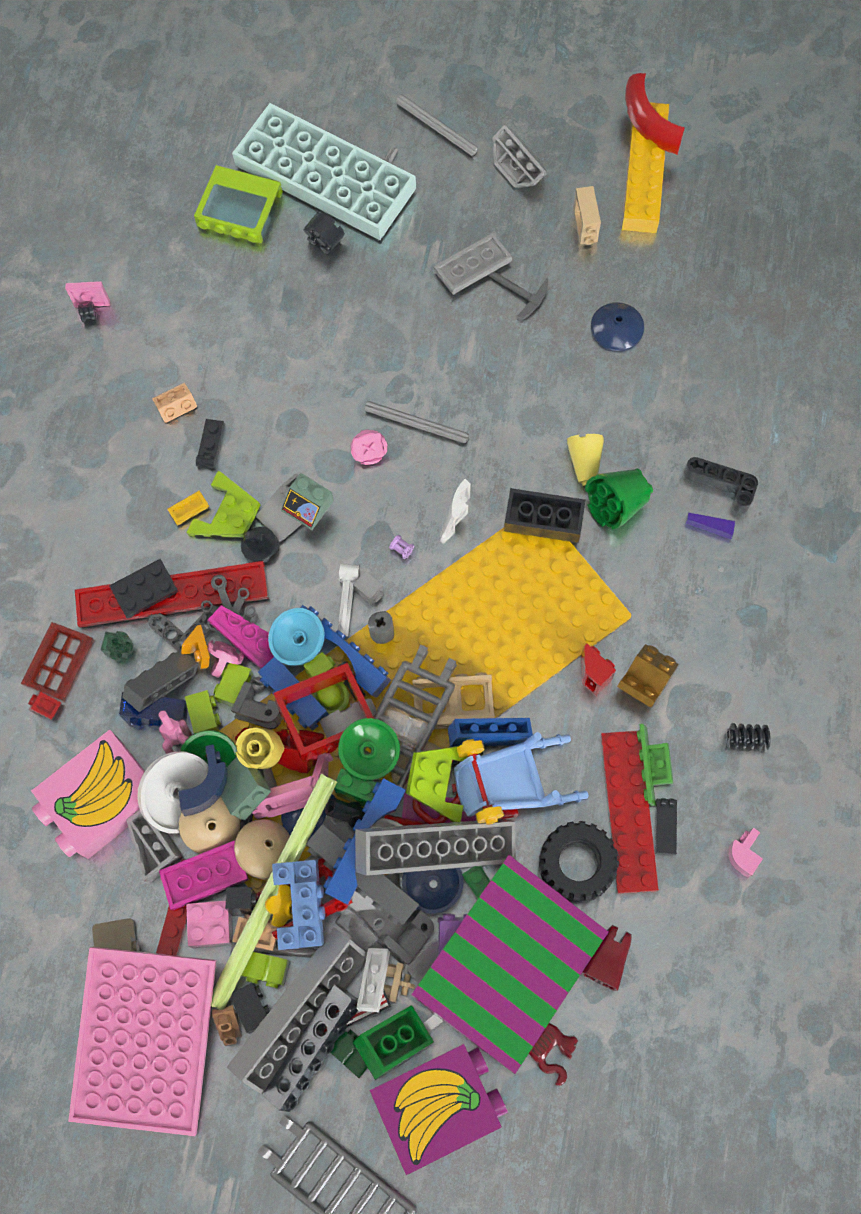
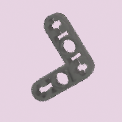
(170, 626)

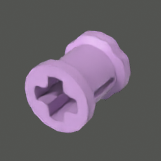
(408, 548)

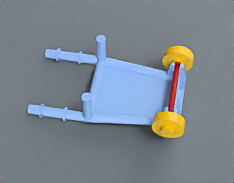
(505, 779)

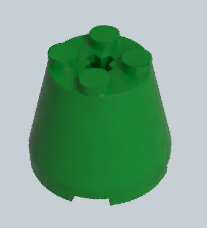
(617, 496)

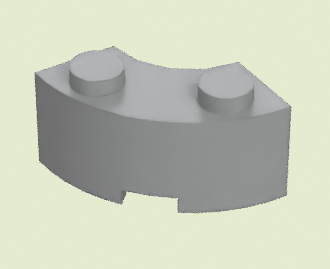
(340, 720)

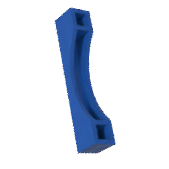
(367, 674)
(385, 801)

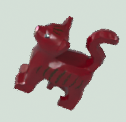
(547, 1041)

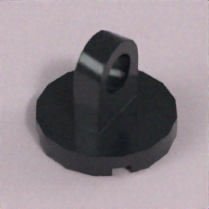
(259, 544)

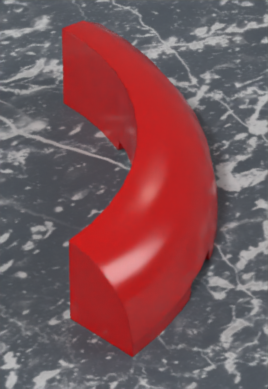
(647, 120)

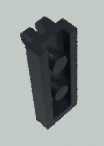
(666, 826)

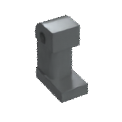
(255, 712)
(412, 939)

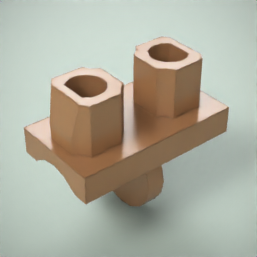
(227, 1025)

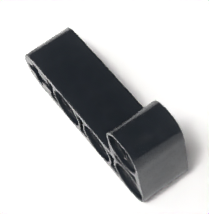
(720, 481)

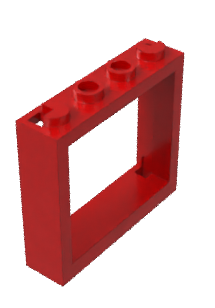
(311, 686)

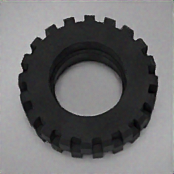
(591, 837)

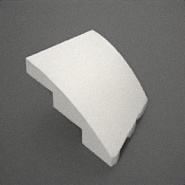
(457, 510)

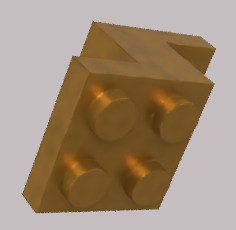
(648, 675)

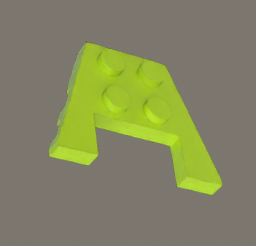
(233, 514)
(430, 780)

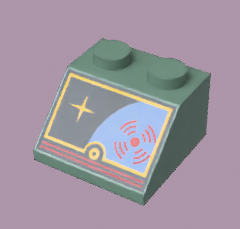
(307, 501)

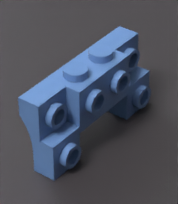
(306, 904)

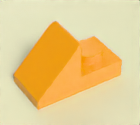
(196, 644)

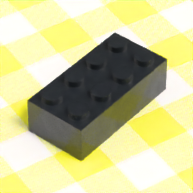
(544, 515)

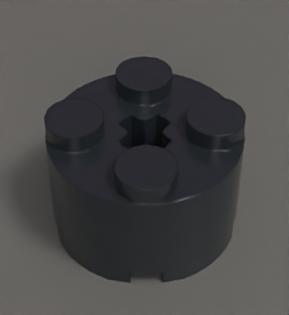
(323, 232)

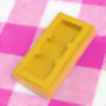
(188, 508)

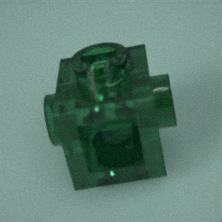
(117, 645)

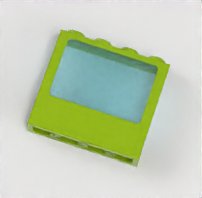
(237, 203)

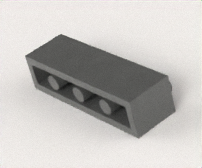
(159, 680)

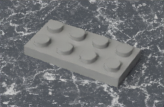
(472, 263)

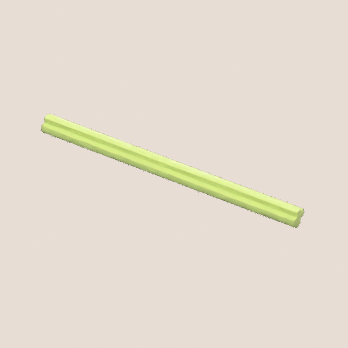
(259, 915)

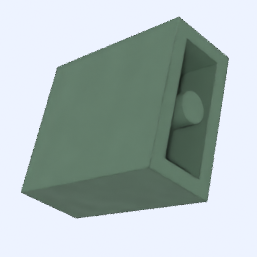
(244, 789)

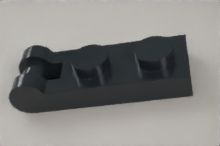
(210, 443)

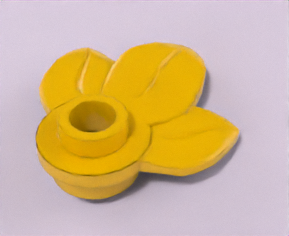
(280, 906)

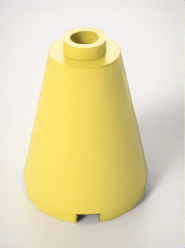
(585, 455)

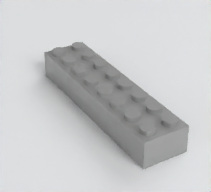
(433, 846)
(278, 1032)

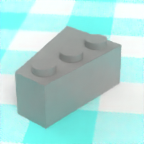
(153, 847)

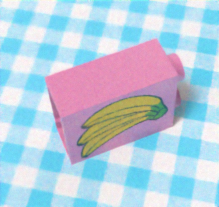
(91, 796)

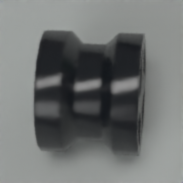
(87, 312)

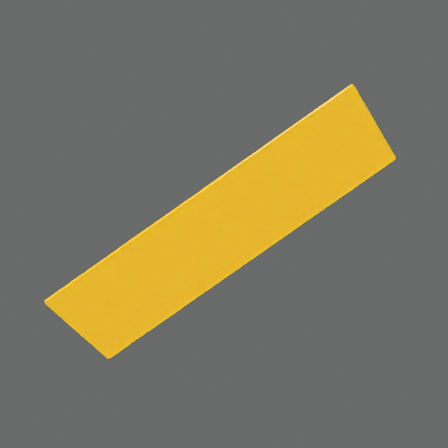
(501, 610)

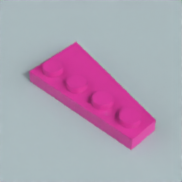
(243, 635)

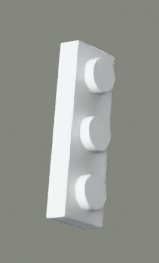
(373, 980)

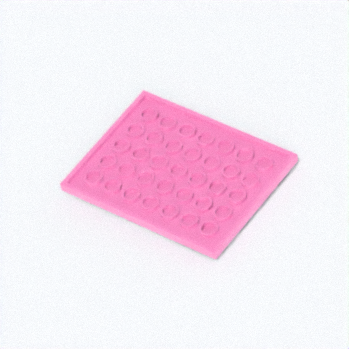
(142, 1041)

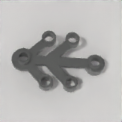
(225, 600)

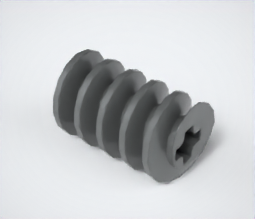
(381, 627)

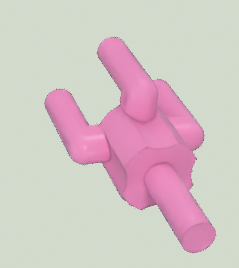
(172, 732)

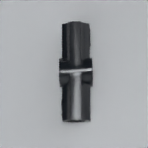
(345, 811)

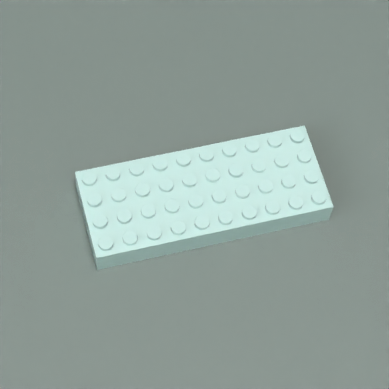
(325, 171)

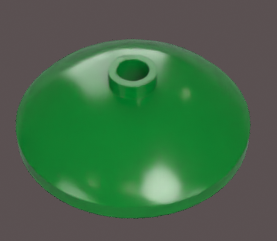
(382, 743)
(197, 744)

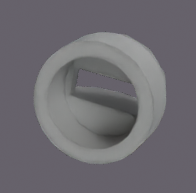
(257, 689)

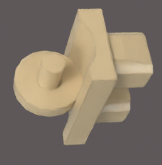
(395, 972)

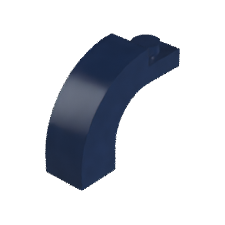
(209, 791)

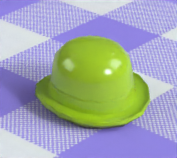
(333, 697)

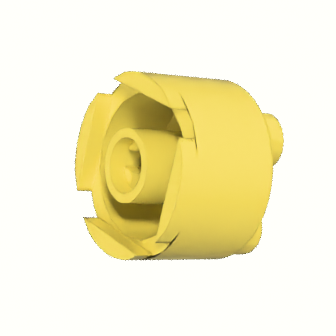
(259, 757)

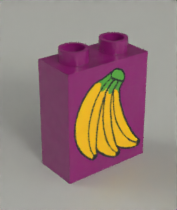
(438, 1107)

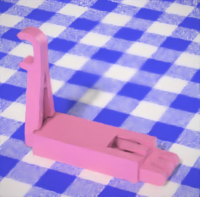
(293, 794)

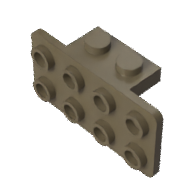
(116, 935)

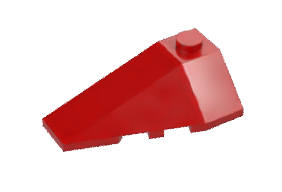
(290, 756)

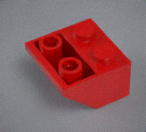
(595, 669)

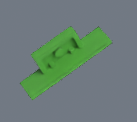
(656, 764)

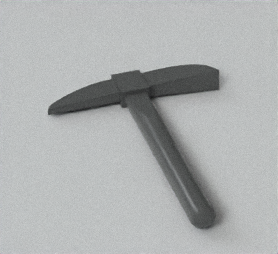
(534, 299)

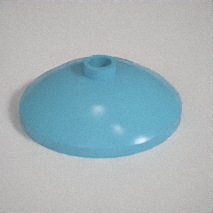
(288, 630)

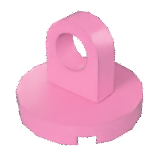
(368, 447)
(224, 654)

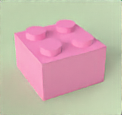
(208, 924)

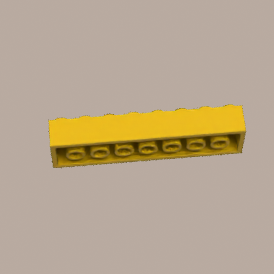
(644, 181)

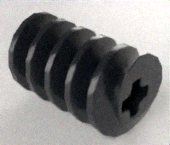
(748, 735)

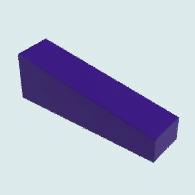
(712, 524)

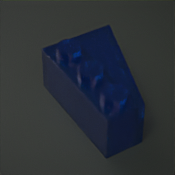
(175, 709)

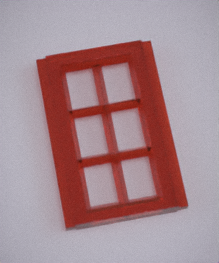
(72, 669)

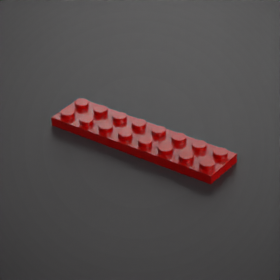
(629, 813)

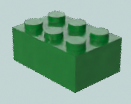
(393, 1042)

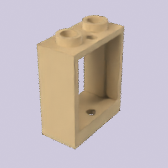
(586, 215)

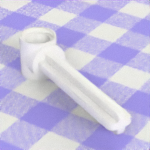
(348, 576)

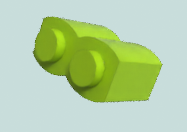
(267, 969)

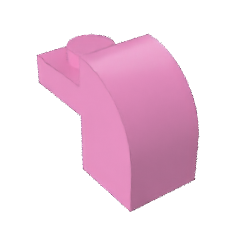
(741, 856)

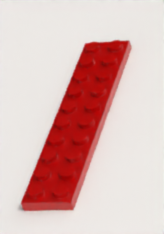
(99, 605)

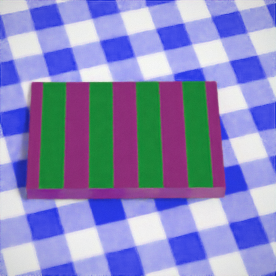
(510, 964)

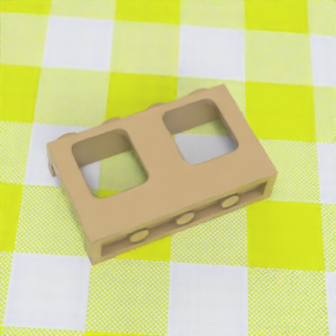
(454, 706)

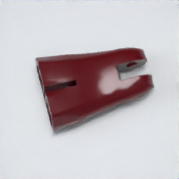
(609, 960)

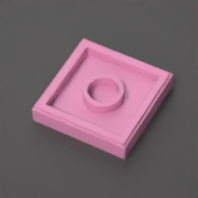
(87, 292)

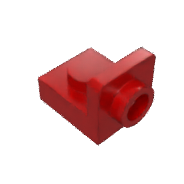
(44, 705)

